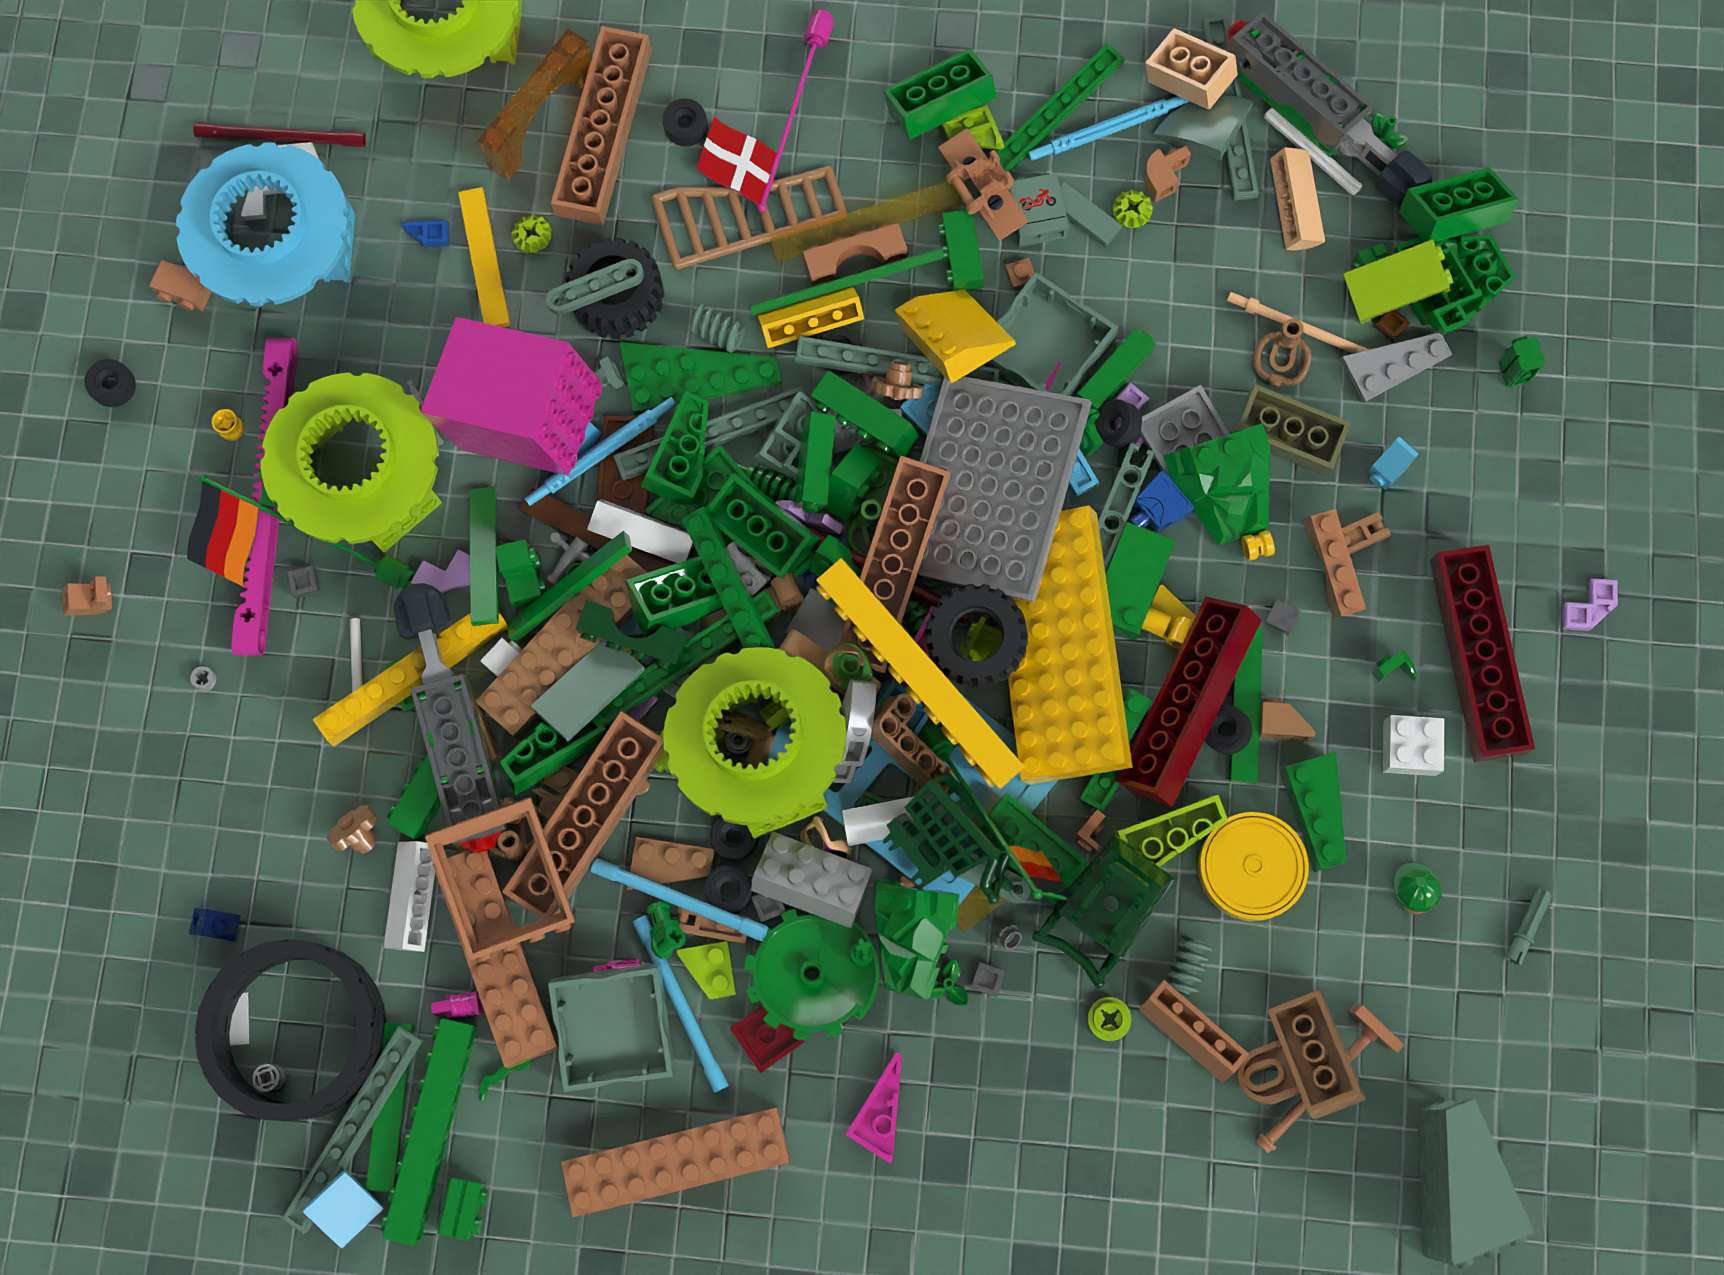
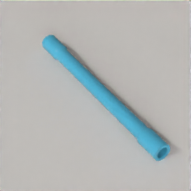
(743, 925)
(711, 1067)

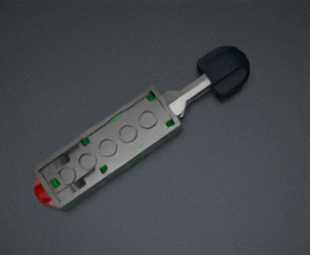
(1318, 102)
(449, 720)

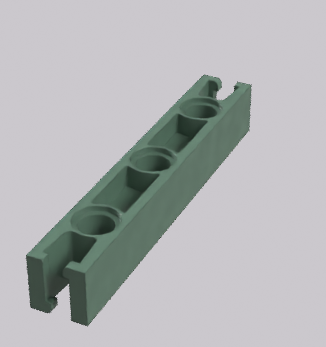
(1121, 501)

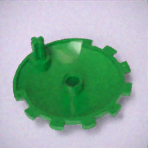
(837, 953)

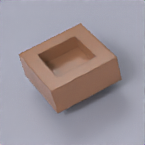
(1019, 273)

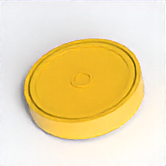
(1253, 866)

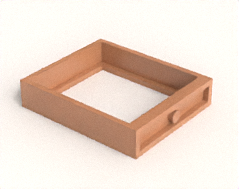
(508, 940)

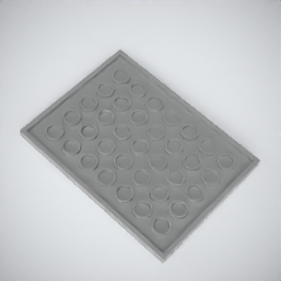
(1006, 483)

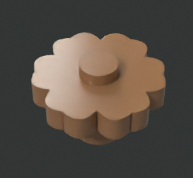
(897, 383)
(354, 831)

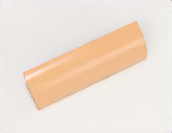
(1297, 199)

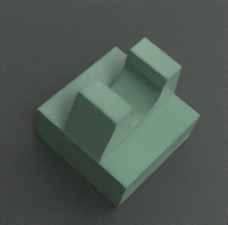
(609, 373)

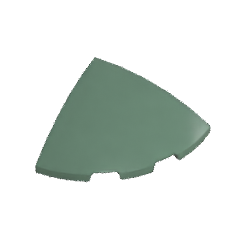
(1203, 128)
(782, 446)

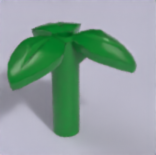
(1383, 129)
(957, 995)

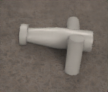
(573, 553)

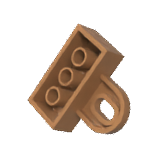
(1308, 1060)

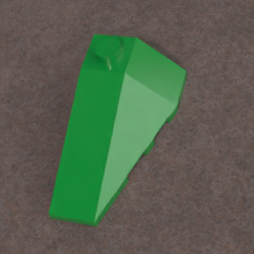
(679, 458)

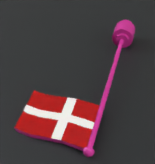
(744, 161)

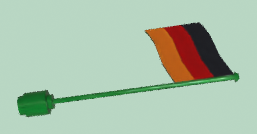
(227, 530)
(1031, 865)

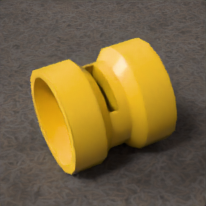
(223, 421)
(1258, 545)

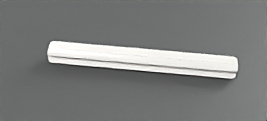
(1325, 162)

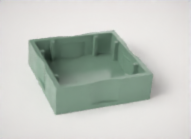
(1051, 330)
(612, 1026)

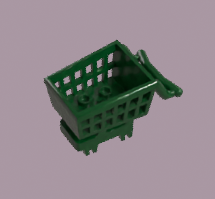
(948, 847)
(1115, 872)

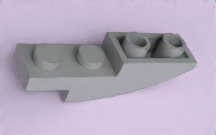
(859, 712)

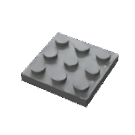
(1181, 424)

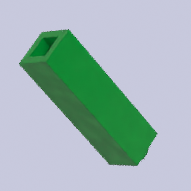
(1118, 368)
(815, 462)

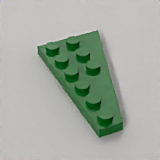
(666, 372)

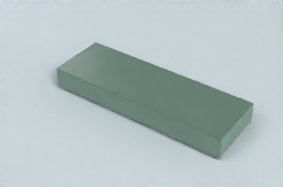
(1089, 216)

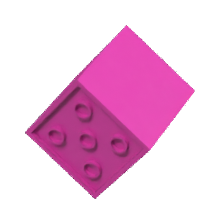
(512, 396)

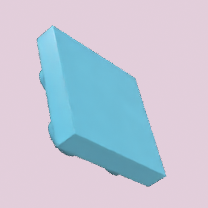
(343, 1208)

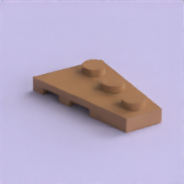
(669, 861)

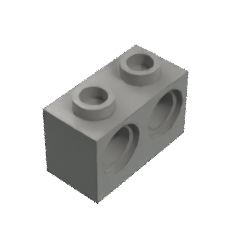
(752, 571)

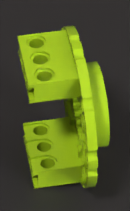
(442, 47)
(386, 504)
(771, 793)

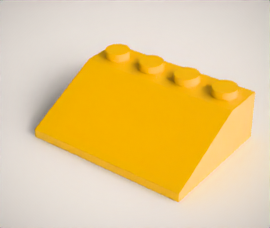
(953, 332)

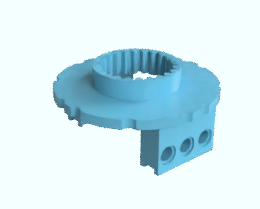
(317, 242)

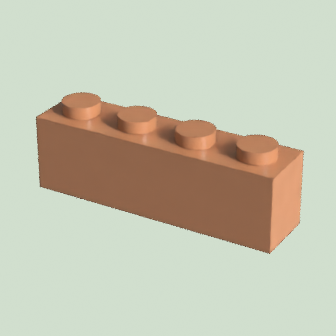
(1194, 1031)

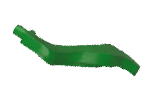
(498, 1076)

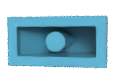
(1392, 464)

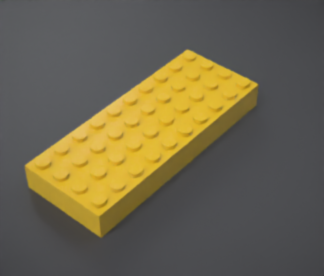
(924, 679)
(1069, 682)

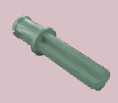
(1528, 927)

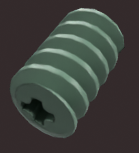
(717, 330)
(1188, 965)

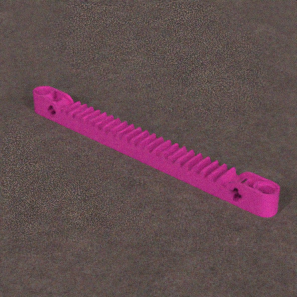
(250, 635)

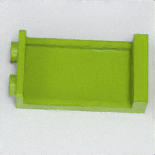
(1398, 280)

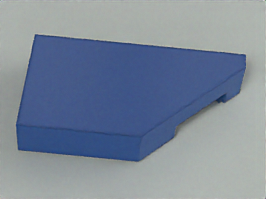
(429, 233)

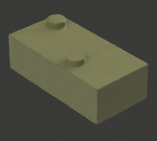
(1295, 429)

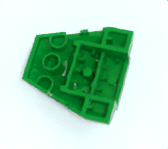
(1477, 275)
(1226, 482)
(912, 934)

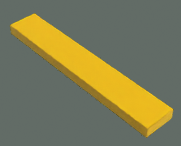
(484, 257)

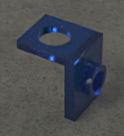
(214, 924)

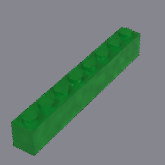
(429, 1132)

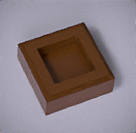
(1392, 325)

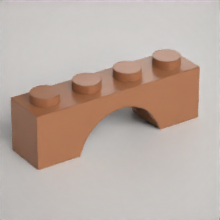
(883, 244)
(1342, 584)

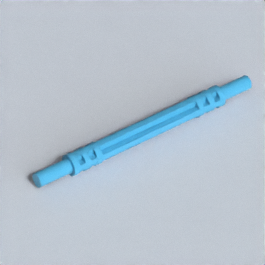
(1107, 127)
(602, 450)

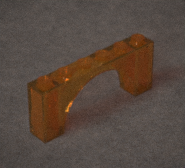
(504, 137)

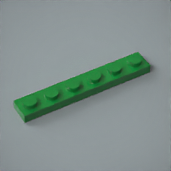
(726, 579)

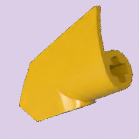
(1168, 618)

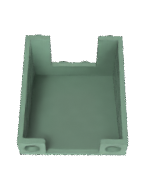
(1465, 1187)

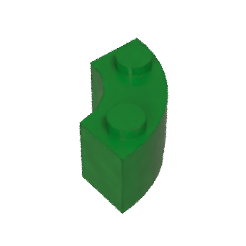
(828, 554)

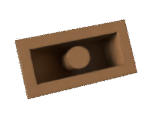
(1283, 722)

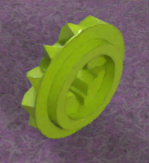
(1130, 218)
(533, 243)
(1122, 1019)

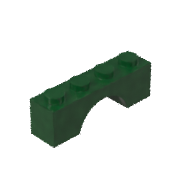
(663, 646)

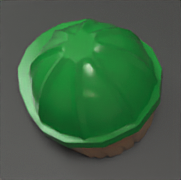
(1417, 888)

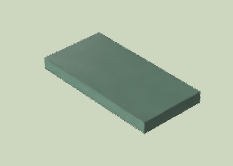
(587, 689)

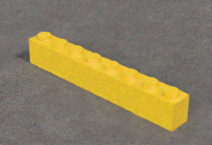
(396, 682)

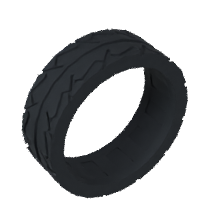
(216, 1014)

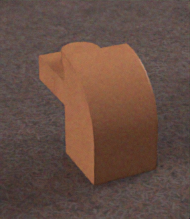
(1160, 170)
(87, 598)

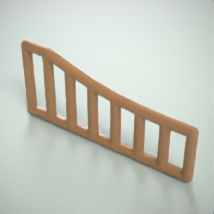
(747, 241)

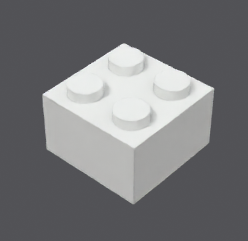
(1413, 745)

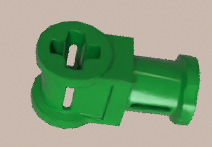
(665, 930)

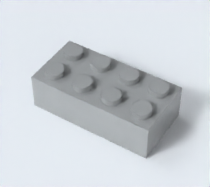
(811, 879)

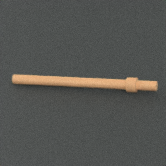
(1253, 306)

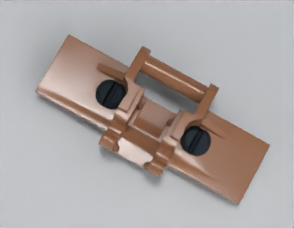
(990, 179)

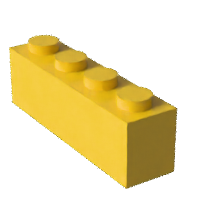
(810, 316)

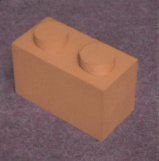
(180, 286)

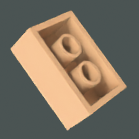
(1191, 68)

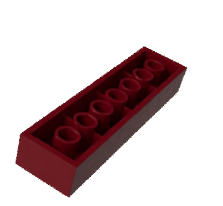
(1482, 653)
(1189, 700)

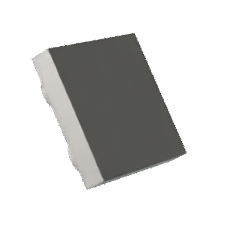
(818, 621)

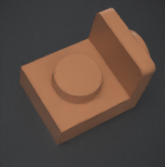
(1091, 827)

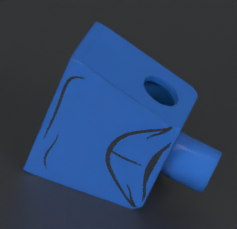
(1161, 505)

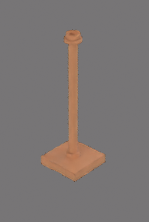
(1372, 1031)

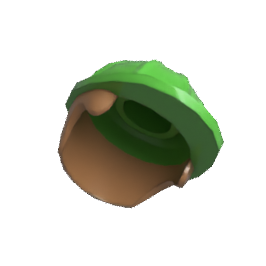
(847, 662)

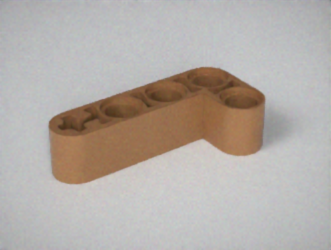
(782, 591)
(799, 645)
(913, 747)

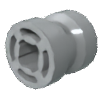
(274, 1079)

